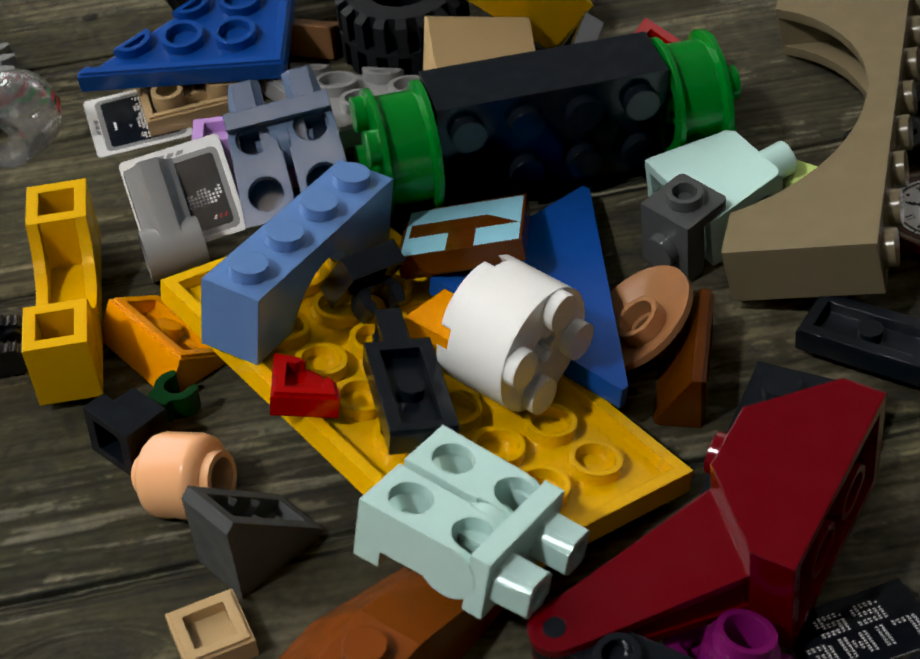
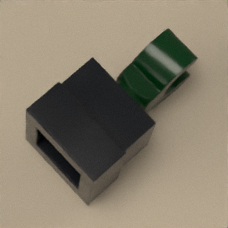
(126, 424)

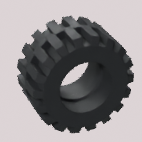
(389, 31)

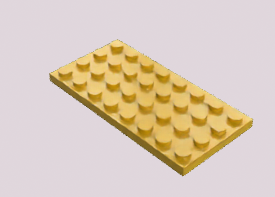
(578, 443)

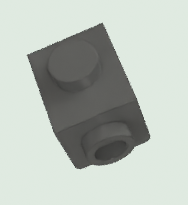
(675, 224)

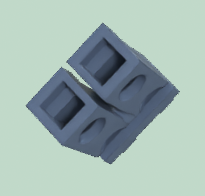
(279, 137)

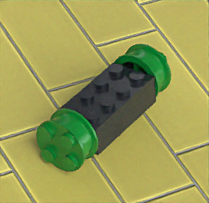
(544, 117)

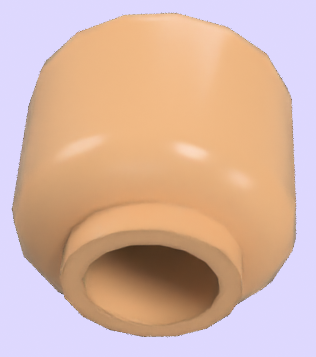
(176, 461)

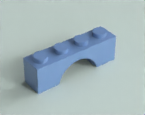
(259, 287)

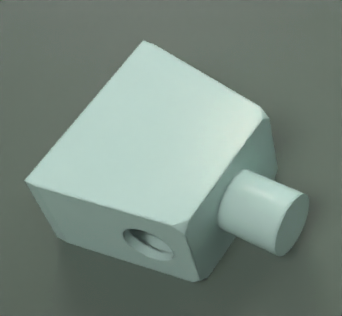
(729, 167)

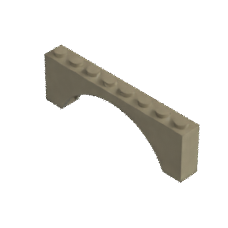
(838, 221)

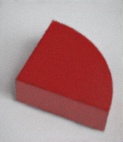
(301, 391)

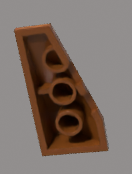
(393, 621)

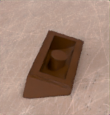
(686, 368)

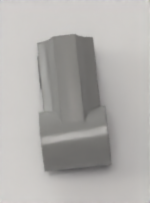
(168, 233)

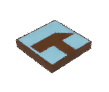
(464, 236)

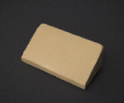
(473, 38)

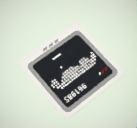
(120, 125)
(206, 185)

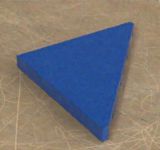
(202, 45)
(568, 248)

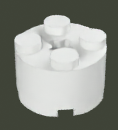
(513, 334)

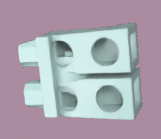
(470, 526)

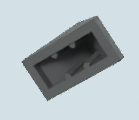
(246, 534)

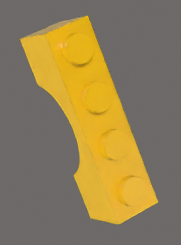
(65, 327)

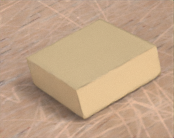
(212, 629)

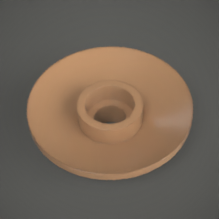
(650, 312)

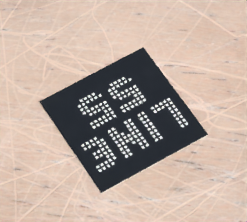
(864, 625)

